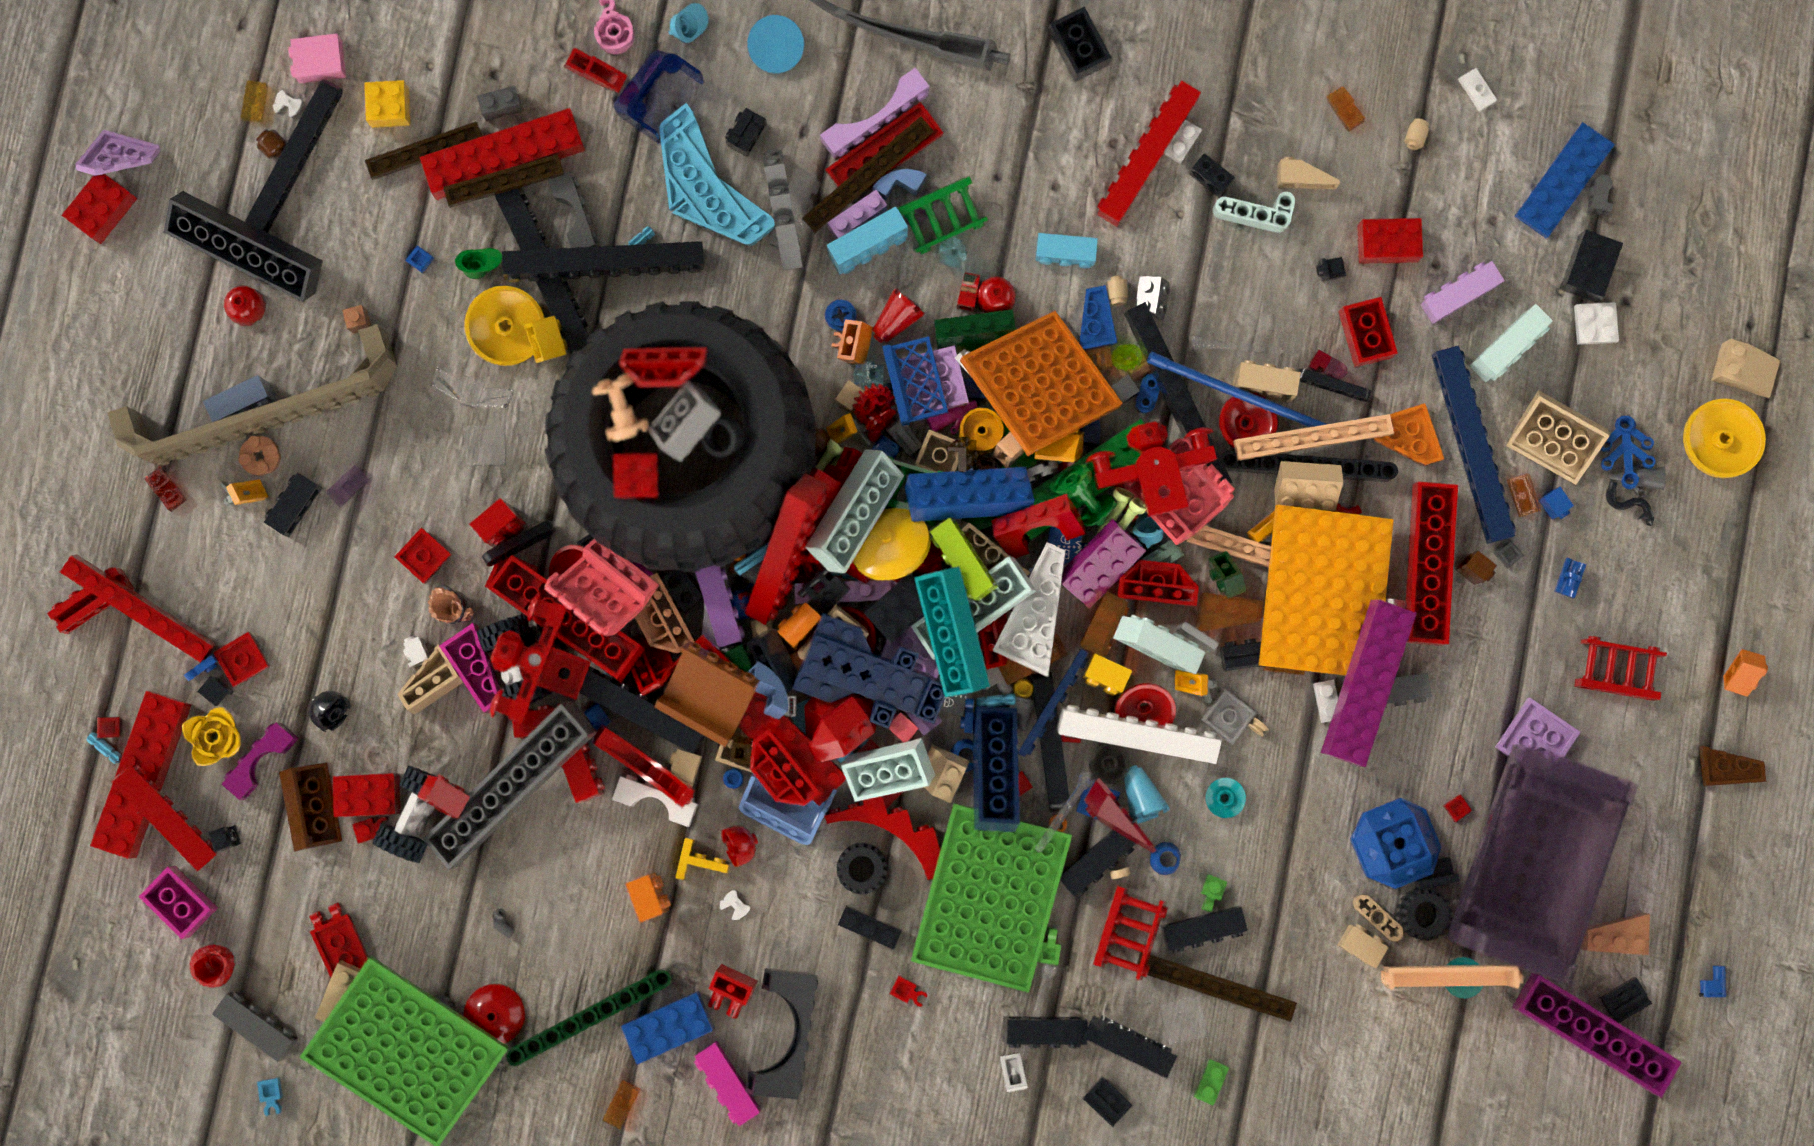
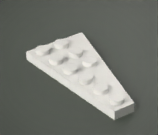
(1032, 623)

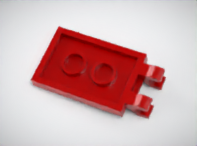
(337, 939)

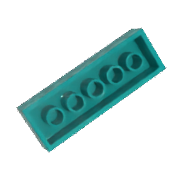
(952, 632)

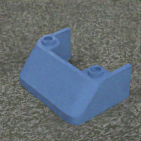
(791, 820)

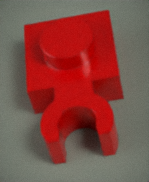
(367, 829)
(905, 989)

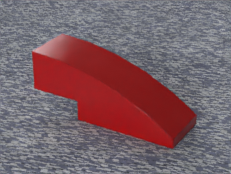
(595, 70)

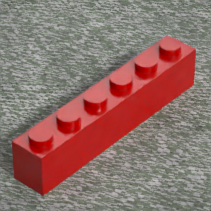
(164, 817)

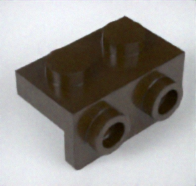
(967, 453)

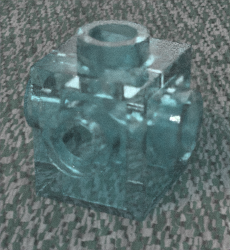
(947, 258)
(868, 373)

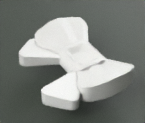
(282, 99)
(733, 900)

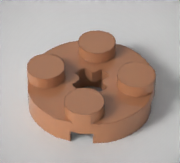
(255, 445)

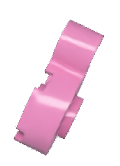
(611, 21)

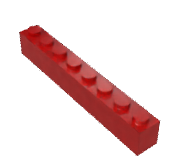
(1148, 153)
(137, 607)

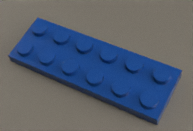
(1564, 180)

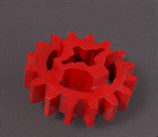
(872, 402)

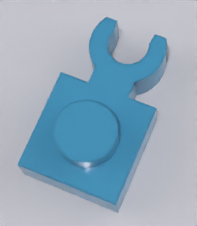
(269, 1092)

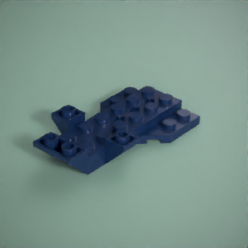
(890, 681)

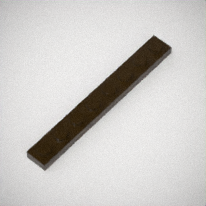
(867, 175)
(1220, 988)

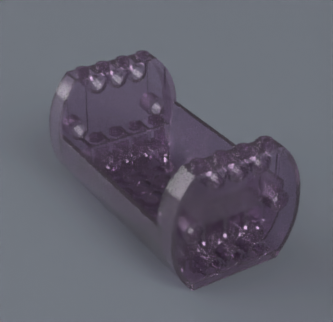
(1567, 867)

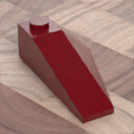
(1107, 810)

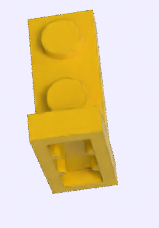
(698, 860)

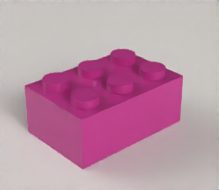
(178, 902)

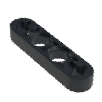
(1334, 385)
(518, 543)

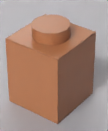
(356, 318)

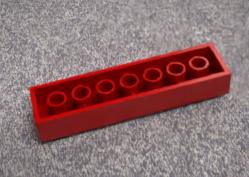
(503, 150)
(786, 549)
(1431, 561)
(612, 653)
(152, 748)

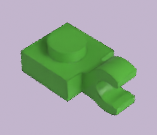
(1213, 889)
(1050, 950)

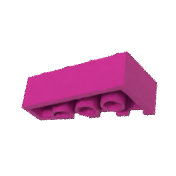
(472, 665)

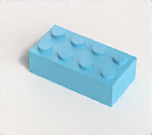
(868, 241)

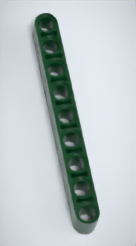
(580, 1021)

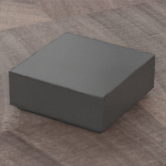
(1509, 554)

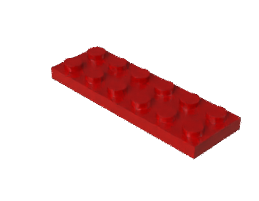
(855, 159)

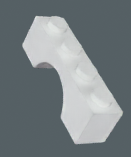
(630, 792)

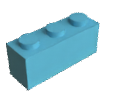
(1066, 250)

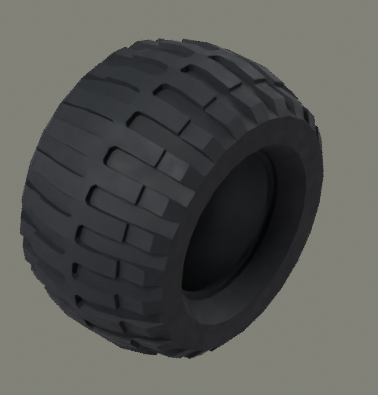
(706, 524)

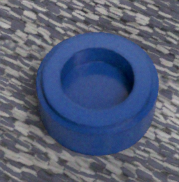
(733, 778)

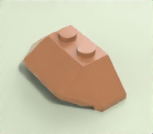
(662, 621)

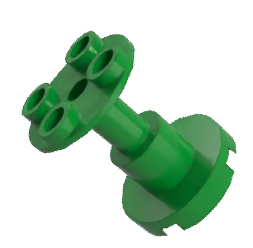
(1077, 485)

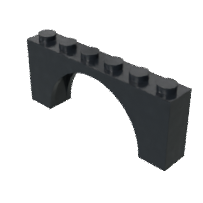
(785, 1076)

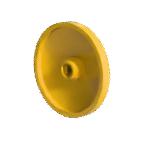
(497, 323)
(1724, 438)
(893, 546)

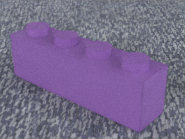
(719, 608)

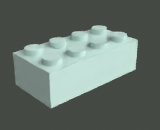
(1511, 344)
(1159, 643)
(888, 770)

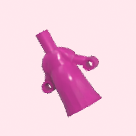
(954, 415)

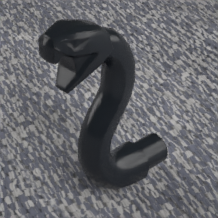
(1647, 513)

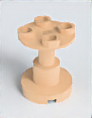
(623, 415)

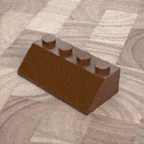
(310, 806)

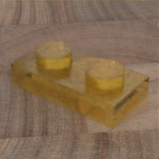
(254, 101)

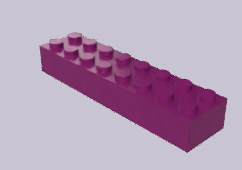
(1368, 683)
(1596, 1034)

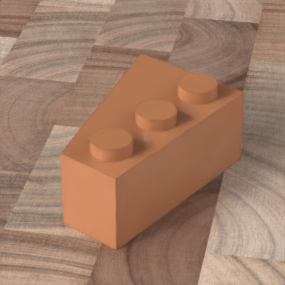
(1622, 935)

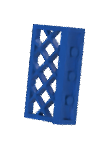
(898, 385)

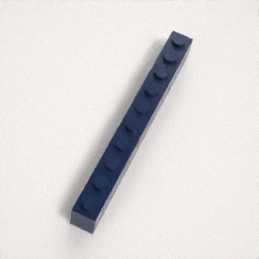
(1473, 445)

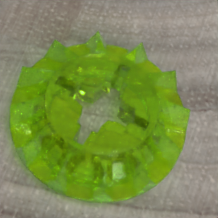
(1125, 351)

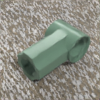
(1166, 553)

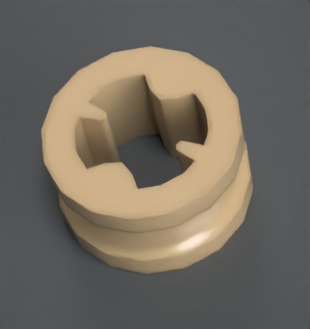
(1258, 727)

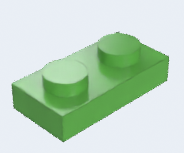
(1211, 1082)

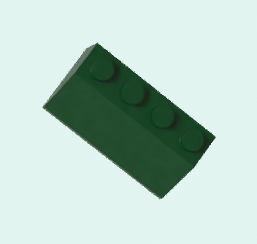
(973, 330)

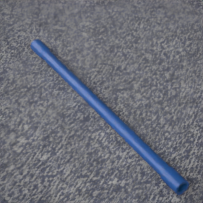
(1164, 363)

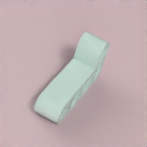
(1252, 210)

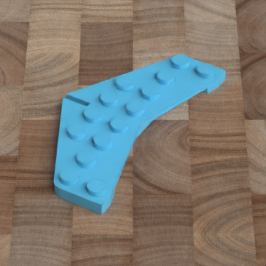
(694, 179)

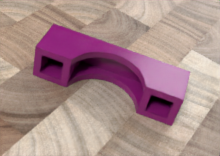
(242, 779)

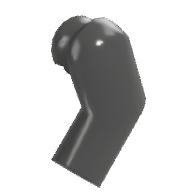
(500, 923)

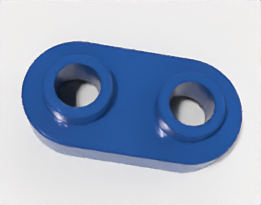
(1148, 393)

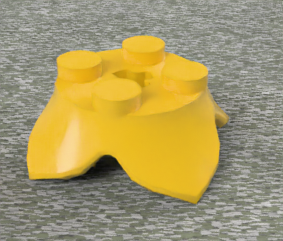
(199, 732)

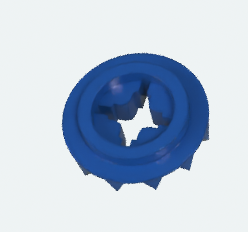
(832, 311)

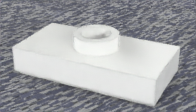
(1477, 89)

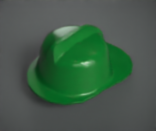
(478, 262)

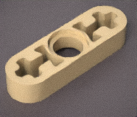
(1370, 903)

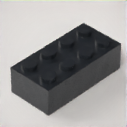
(1130, 1045)

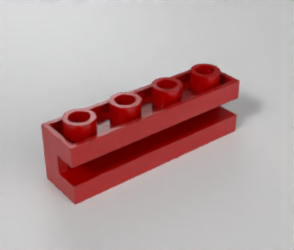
(83, 605)

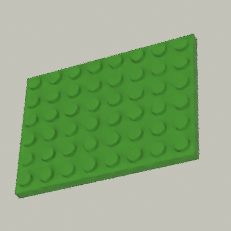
(990, 901)
(404, 1051)

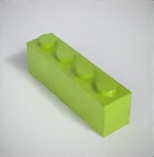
(961, 553)

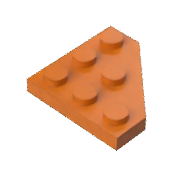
(1413, 436)

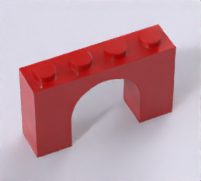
(1057, 512)

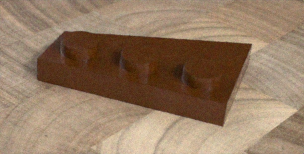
(1727, 768)

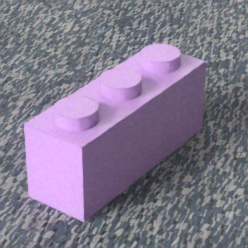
(857, 215)

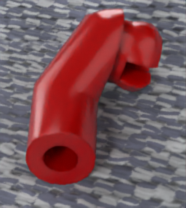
(1354, 510)

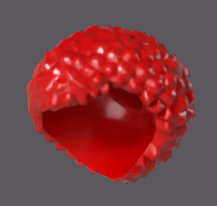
(212, 965)

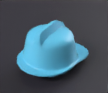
(689, 23)
(1147, 530)

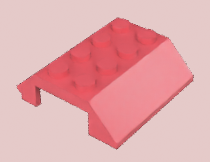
(1204, 494)
(603, 589)

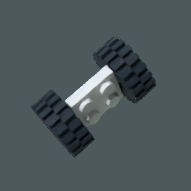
(512, 678)
(404, 839)

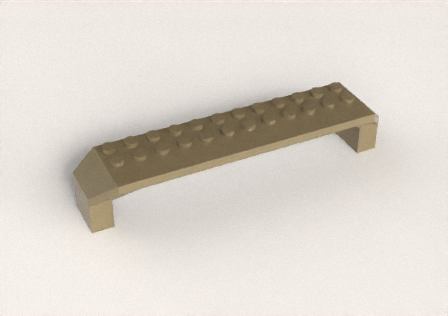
(366, 380)

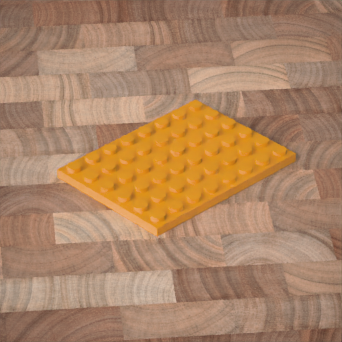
(1321, 586)

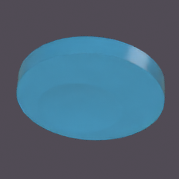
(775, 44)

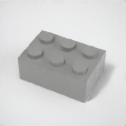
(684, 421)

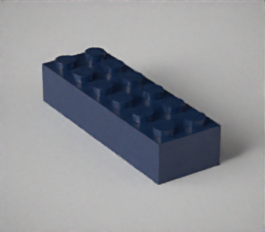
(995, 769)

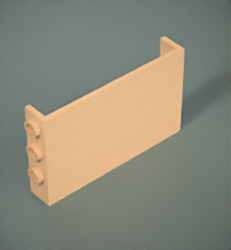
(1451, 975)

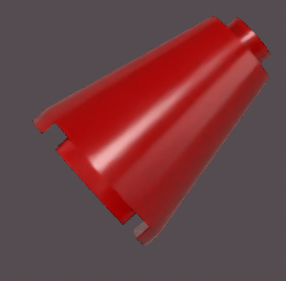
(896, 317)

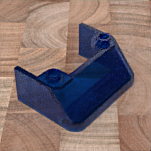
(630, 104)

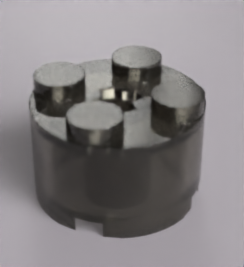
(1119, 759)

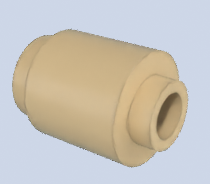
(1417, 134)
(1117, 290)

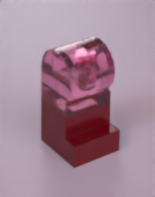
(1327, 365)

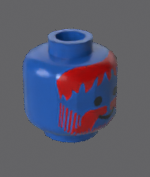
(740, 600)

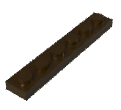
(410, 154)
(503, 181)

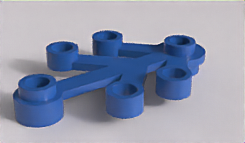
(1627, 448)

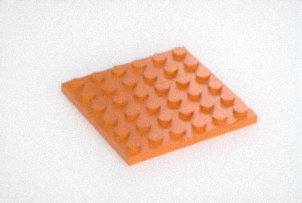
(1041, 382)

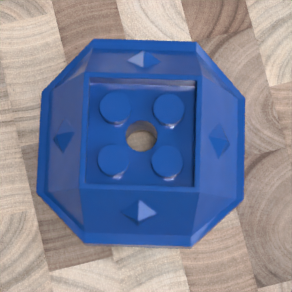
(1375, 845)

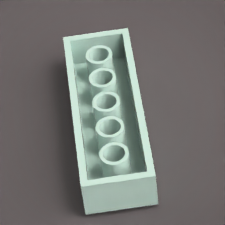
(854, 511)
(1012, 589)

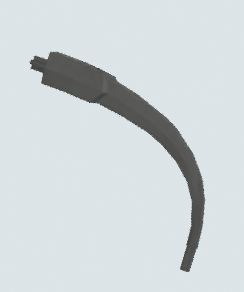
(946, 45)

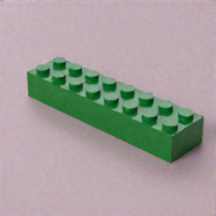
(1123, 457)

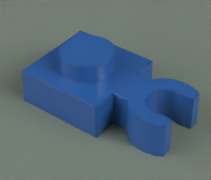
(206, 665)
(967, 721)

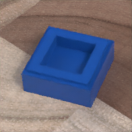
(419, 259)

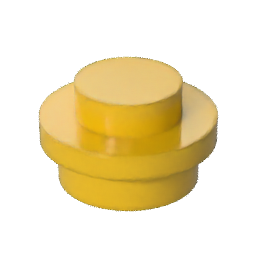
(1023, 688)

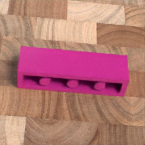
(727, 1083)

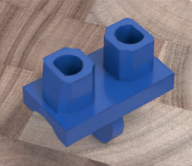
(1570, 578)

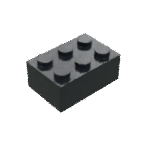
(1079, 44)
(1591, 266)
(897, 609)

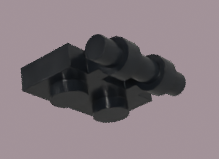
(828, 595)

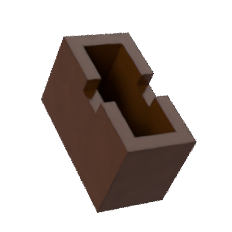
(1477, 568)

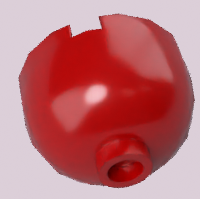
(996, 295)
(244, 305)
(739, 844)

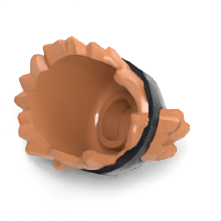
(449, 605)

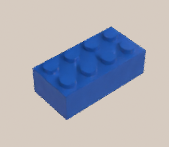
(667, 1027)

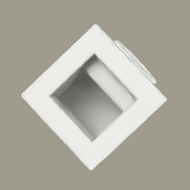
(415, 651)

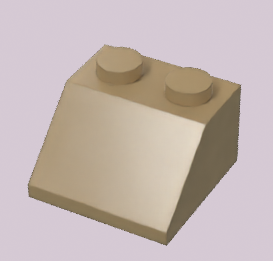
(948, 773)

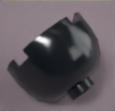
(328, 710)

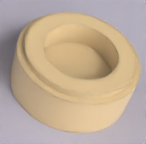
(1119, 873)

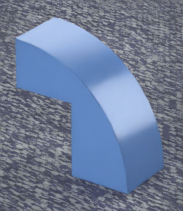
(908, 179)
(773, 688)

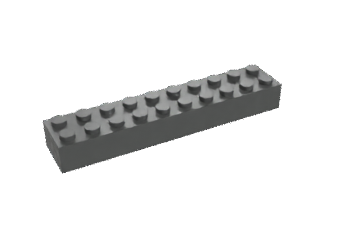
(511, 784)

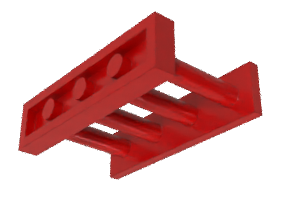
(1608, 684)
(1116, 918)

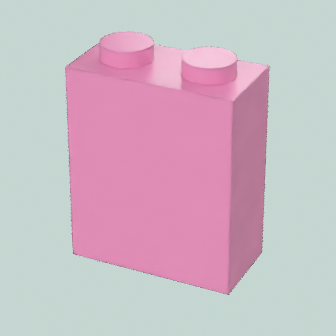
(317, 58)

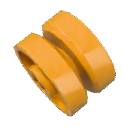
(990, 423)

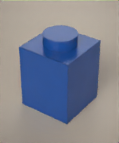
(1556, 503)

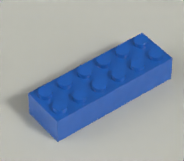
(968, 493)

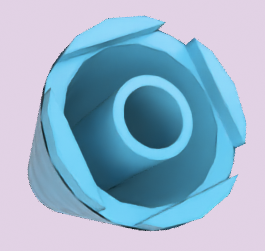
(1143, 796)

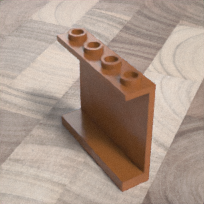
(708, 693)

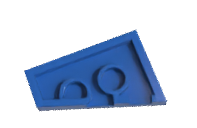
(1097, 320)

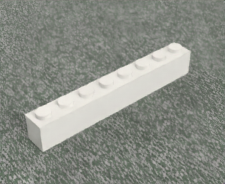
(1138, 734)

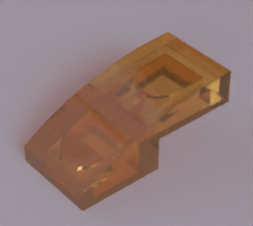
(1344, 108)
(621, 1104)

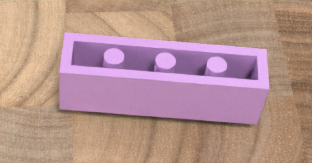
(1461, 292)

